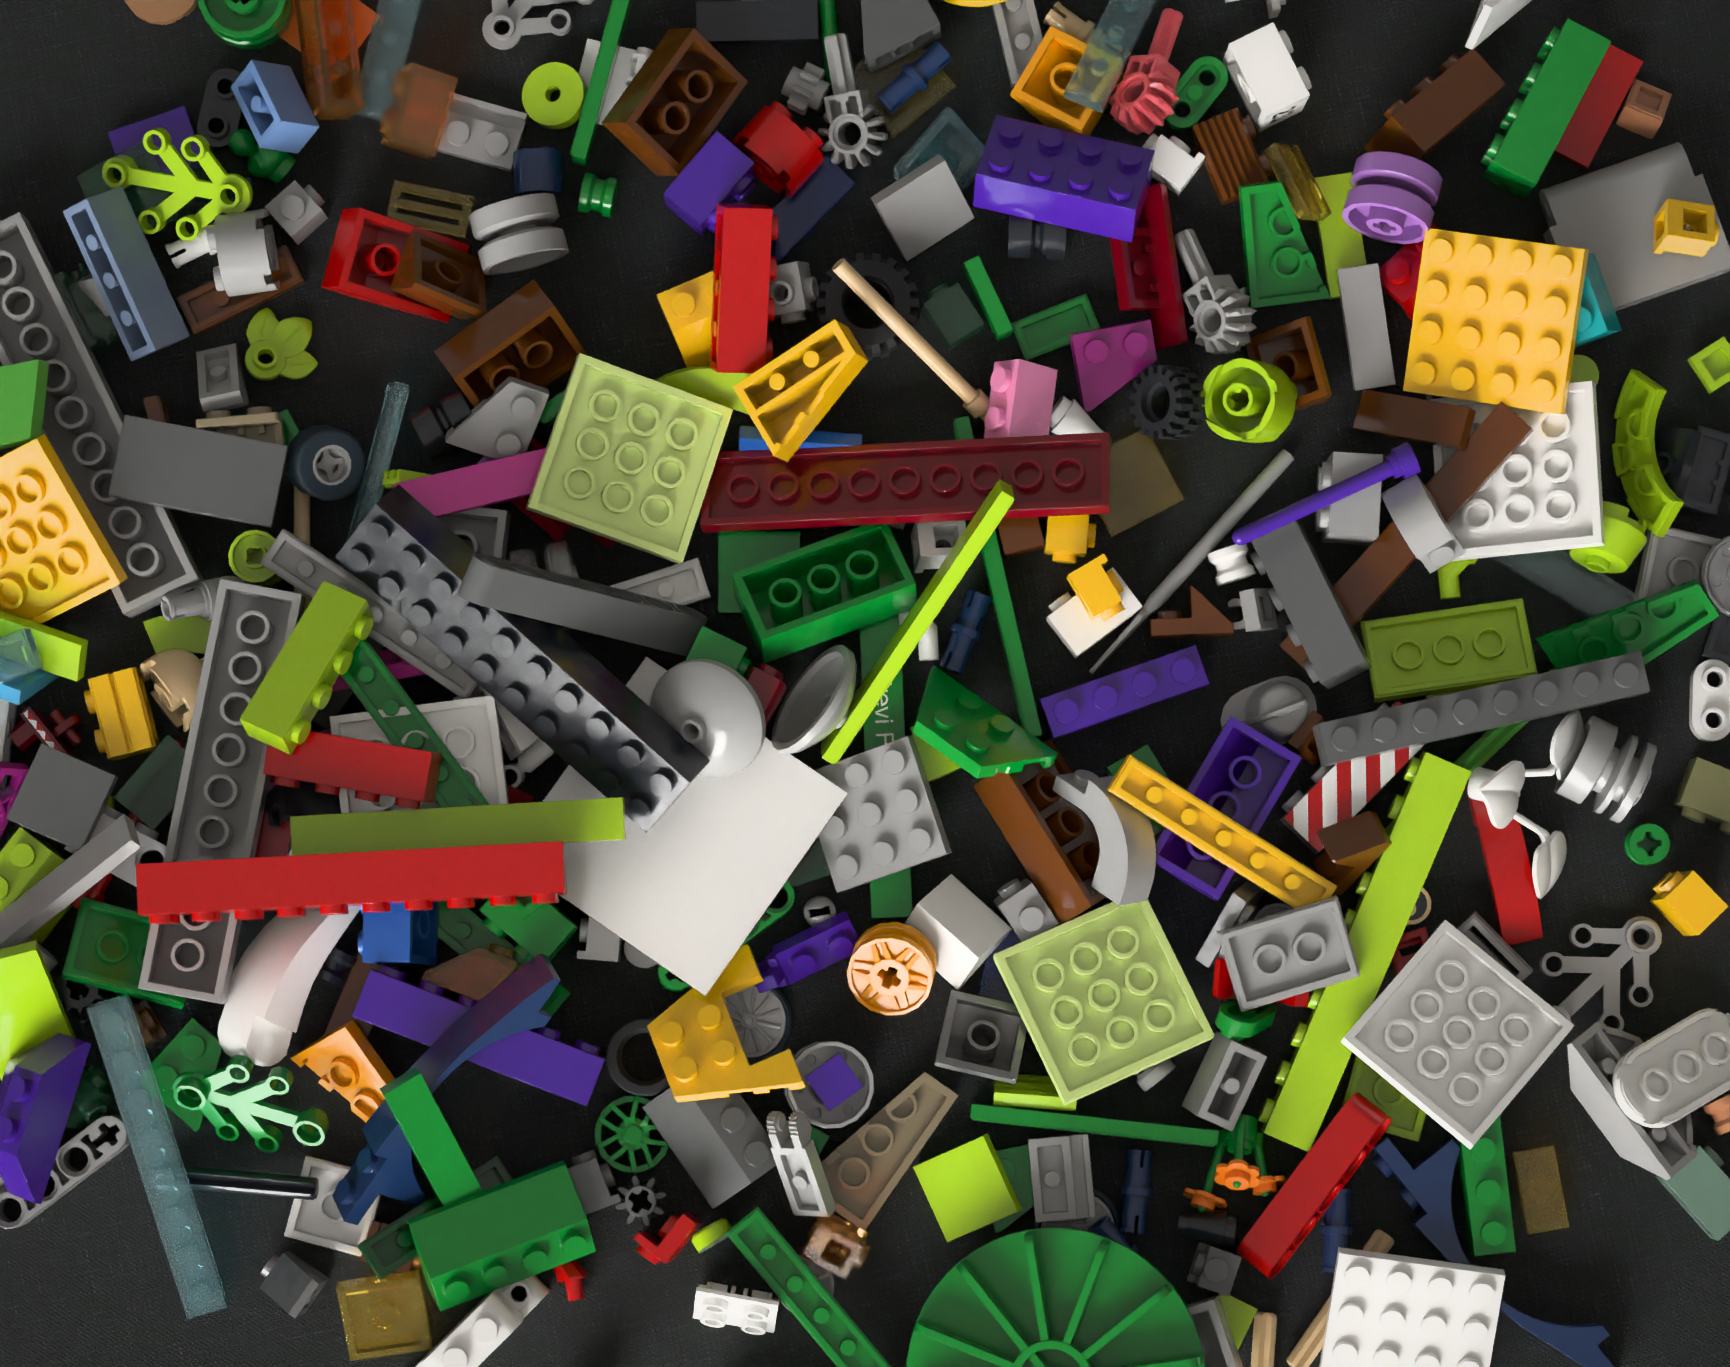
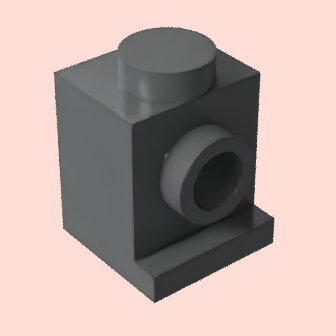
(593, 1182)
(1214, 1268)

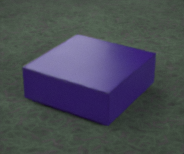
(833, 1082)

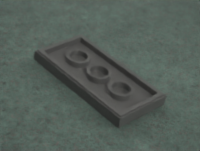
(198, 471)

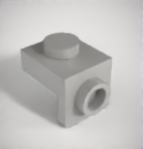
(1024, 909)

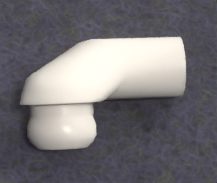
(928, 644)

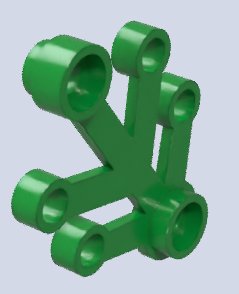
(203, 1093)

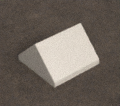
(958, 928)

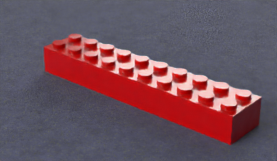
(351, 879)

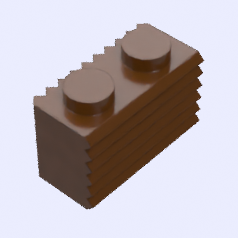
(1230, 154)

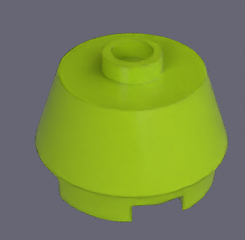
(1622, 542)

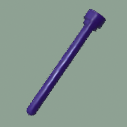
(1397, 464)

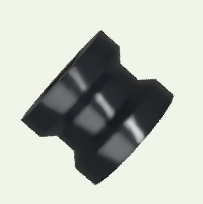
(336, 967)

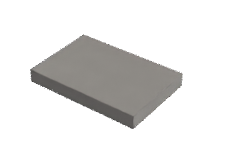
(1288, 953)

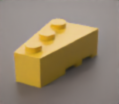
(801, 386)

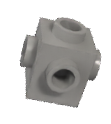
(794, 292)

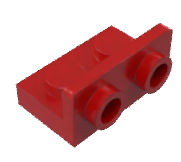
(674, 1234)

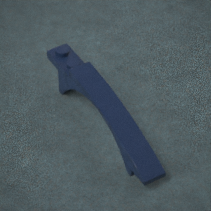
(386, 1161)
(1429, 1188)

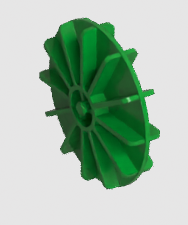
(1055, 1304)

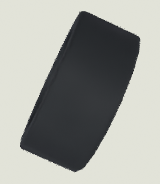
(616, 1068)

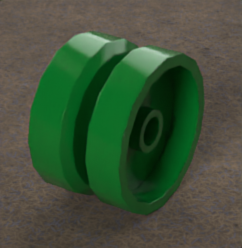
(248, 24)

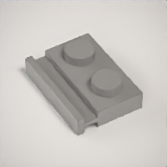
(482, 132)
(1061, 1178)

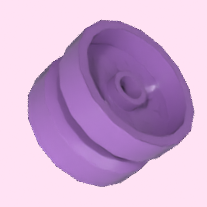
(1392, 197)

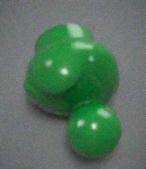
(261, 162)

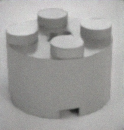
(244, 253)

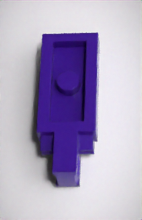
(808, 952)

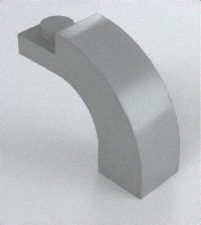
(1124, 836)

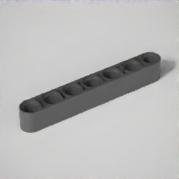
(580, 604)

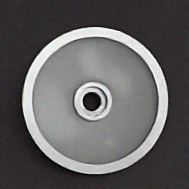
(816, 701)
(720, 707)

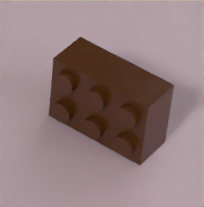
(674, 101)
(514, 339)

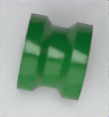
(598, 195)
(1638, 845)

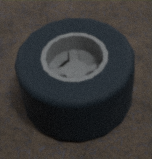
(340, 462)

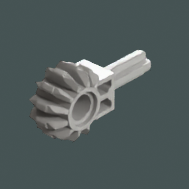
(848, 107)
(1214, 301)

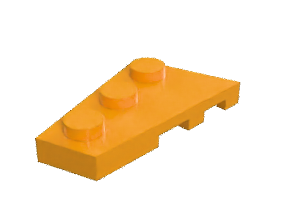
(349, 1066)

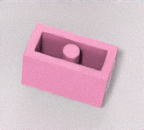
(1020, 399)

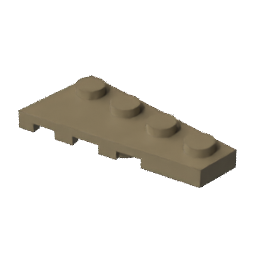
(880, 1152)

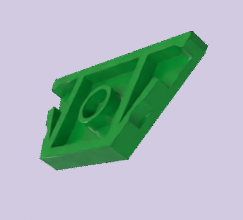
(974, 731)

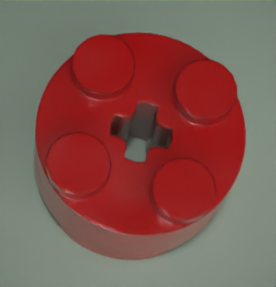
(780, 149)

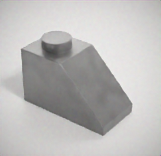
(292, 1283)

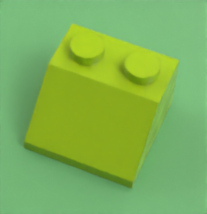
(22, 865)

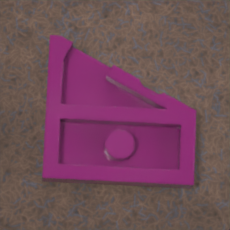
(1110, 358)

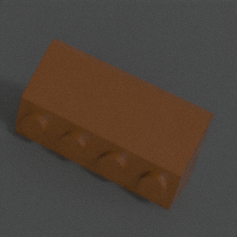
(1047, 834)

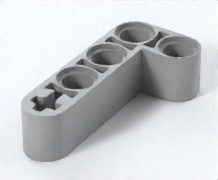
(64, 1174)

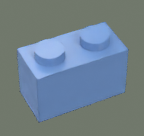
(274, 106)

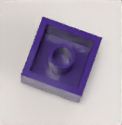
(713, 176)

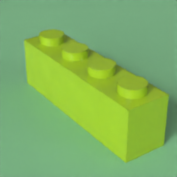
(307, 668)

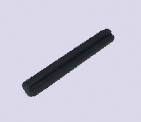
(252, 1183)

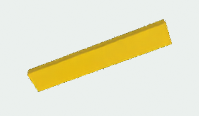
(1217, 835)

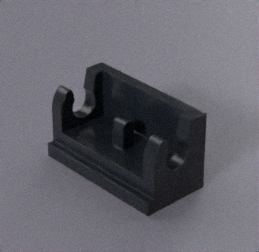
(299, 802)

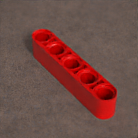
(1314, 1185)

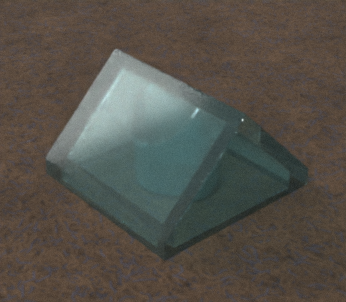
(952, 141)

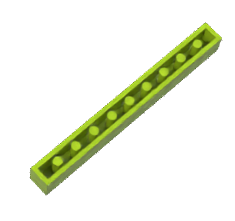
(1374, 933)

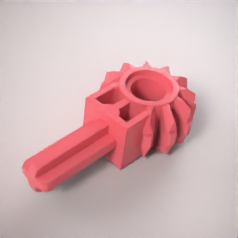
(1149, 81)

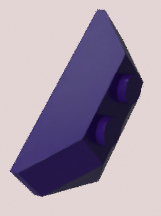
(35, 1110)

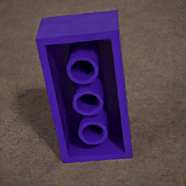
(1063, 178)

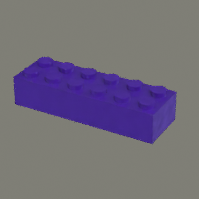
(528, 1056)

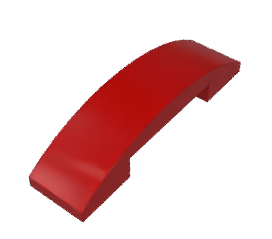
(1509, 877)

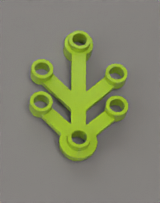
(183, 184)

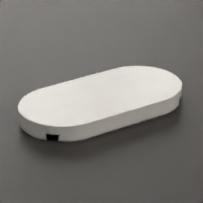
(1675, 1070)

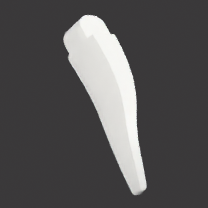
(274, 983)

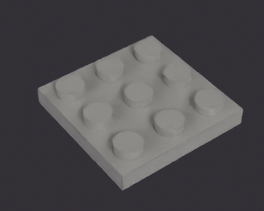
(885, 818)

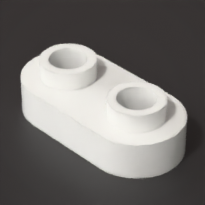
(1709, 699)

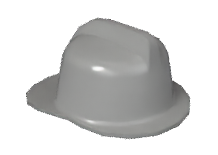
(1272, 707)

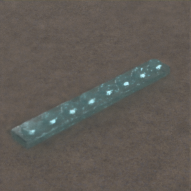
(157, 1156)

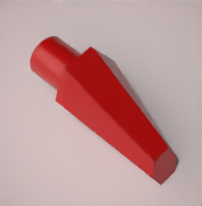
(572, 1275)

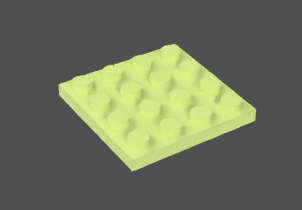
(629, 458)
(1103, 998)

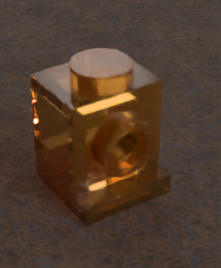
(836, 1245)

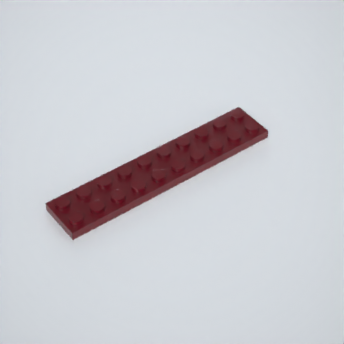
(907, 482)

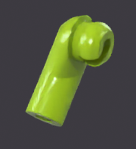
(1449, 578)

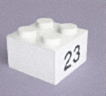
(1267, 76)

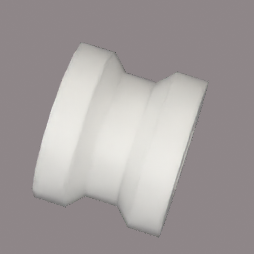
(1231, 564)

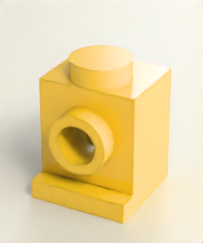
(1685, 228)
(1097, 589)

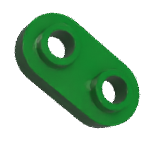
(1195, 95)
(1245, 1024)

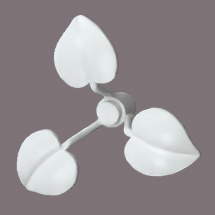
(1502, 790)

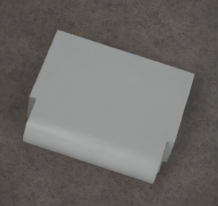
(1614, 219)

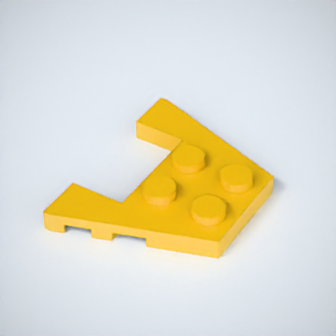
(703, 1047)

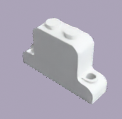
(485, 1326)

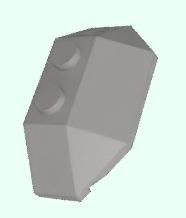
(1591, 1070)

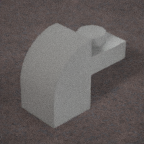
(1422, 523)

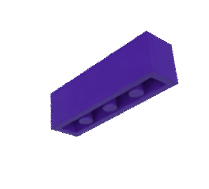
(1123, 692)

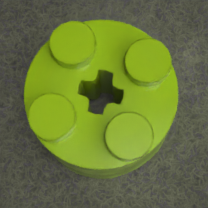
(1269, 405)

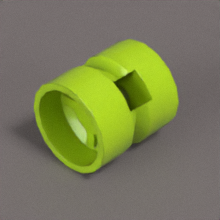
(246, 558)

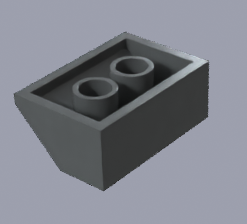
(714, 1142)

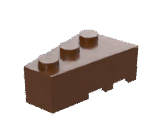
(1438, 107)

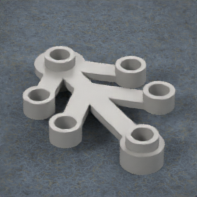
(520, 27)
(1606, 970)

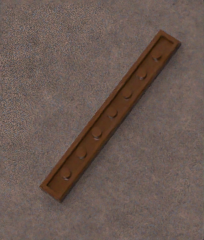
(1451, 489)

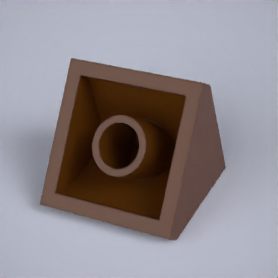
(441, 277)
(1297, 353)

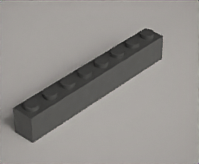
(1481, 709)

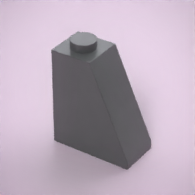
(896, 29)

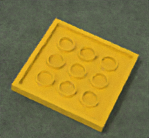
(1495, 320)
(48, 538)

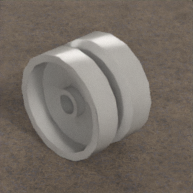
(518, 233)

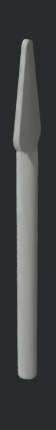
(1203, 548)

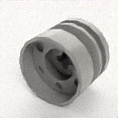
(1608, 770)
(806, 1099)

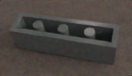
(1311, 605)

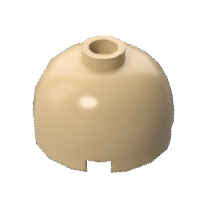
(175, 682)

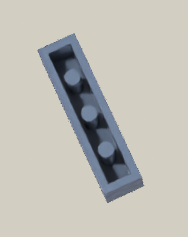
(126, 273)

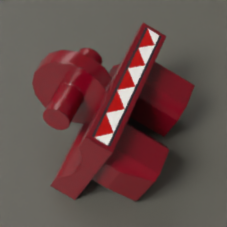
(36, 728)

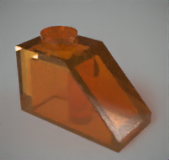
(475, 971)

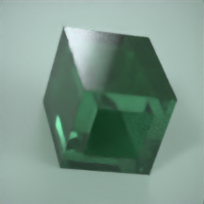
(952, 314)

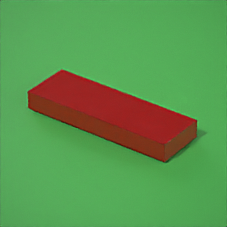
(1598, 107)

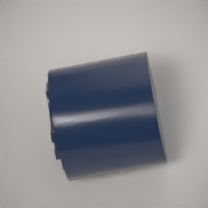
(537, 171)

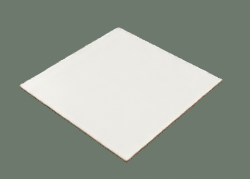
(707, 865)

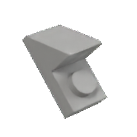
(221, 379)

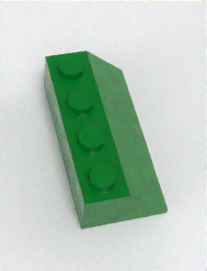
(501, 1236)

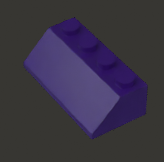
(1242, 781)

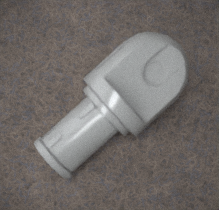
(195, 602)

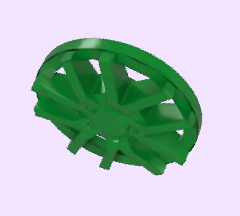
(630, 1134)

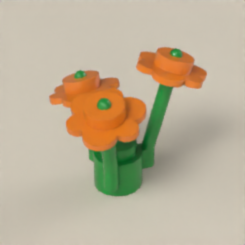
(1237, 1173)

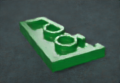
(1275, 252)

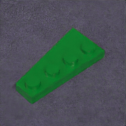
(1642, 625)

